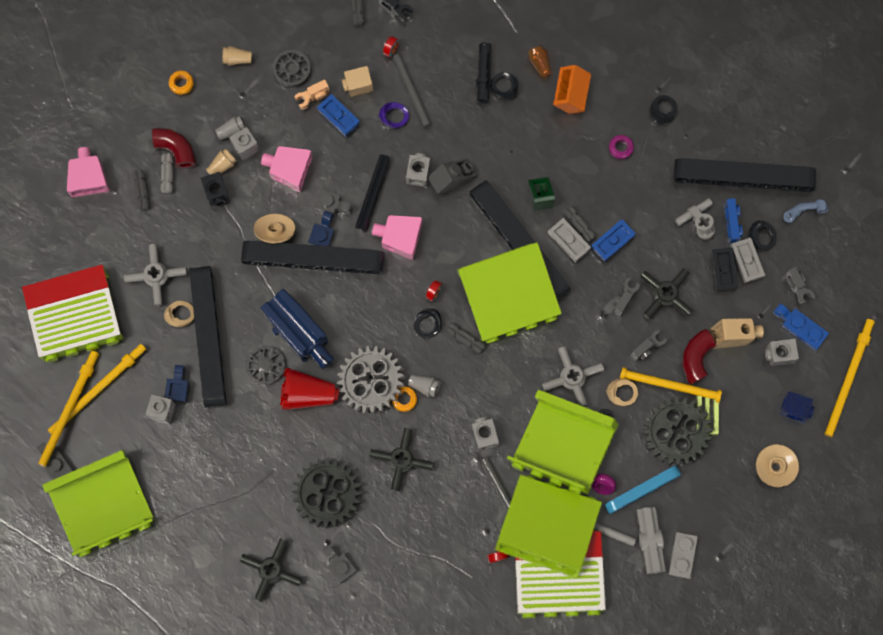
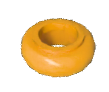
(179, 75)
(413, 399)

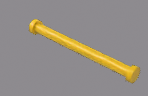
(671, 384)

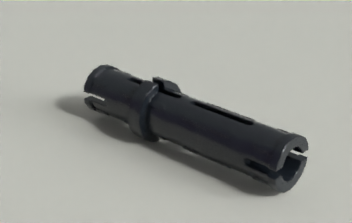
(484, 67)

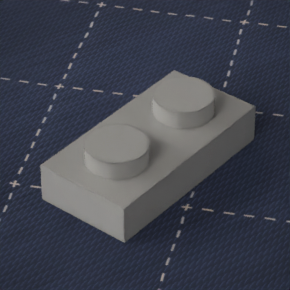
(569, 240)
(747, 260)
(682, 555)

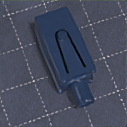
(297, 328)

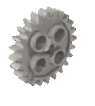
(371, 398)

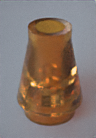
(539, 58)

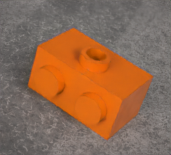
(572, 89)

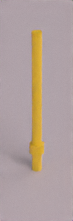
(863, 340)
(127, 361)
(85, 373)

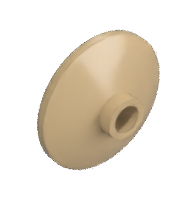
(274, 228)
(784, 458)

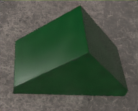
(541, 193)

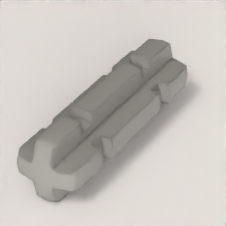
(167, 173)

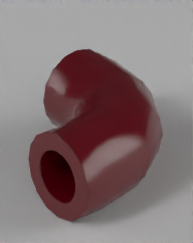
(177, 144)
(694, 355)

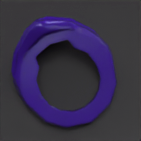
(392, 105)

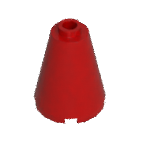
(305, 391)

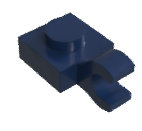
(322, 234)
(177, 388)

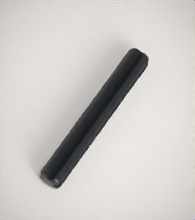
(372, 192)

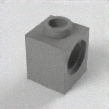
(244, 144)
(418, 178)
(788, 346)
(160, 409)
(485, 443)

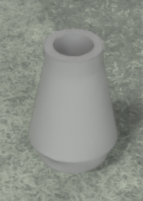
(230, 127)
(427, 385)

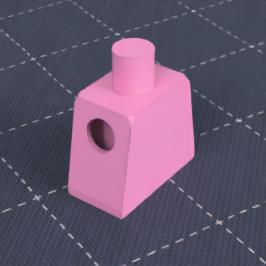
(288, 166)
(86, 175)
(399, 234)

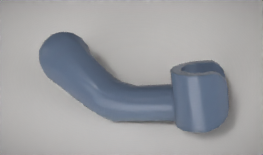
(790, 215)

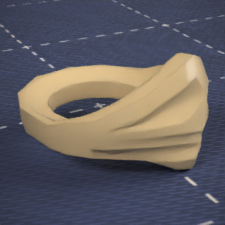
(169, 318)
(611, 392)

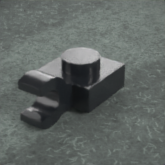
(396, 9)

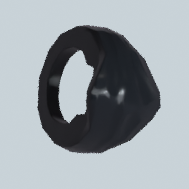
(511, 93)
(659, 117)
(753, 233)
(425, 313)

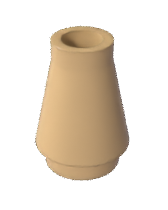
(235, 56)
(222, 162)

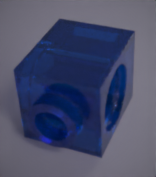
(796, 407)

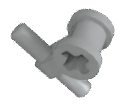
(703, 222)

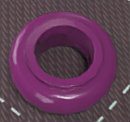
(618, 139)
(608, 487)

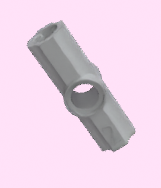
(651, 540)

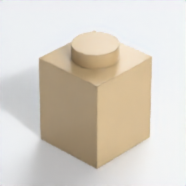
(357, 81)

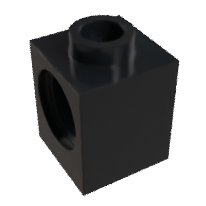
(212, 181)

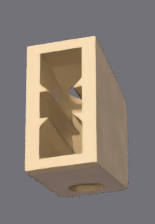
(735, 332)

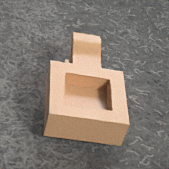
(315, 92)

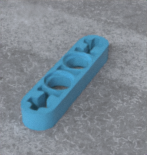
(643, 489)

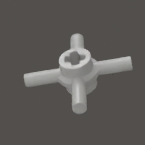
(162, 277)
(576, 371)

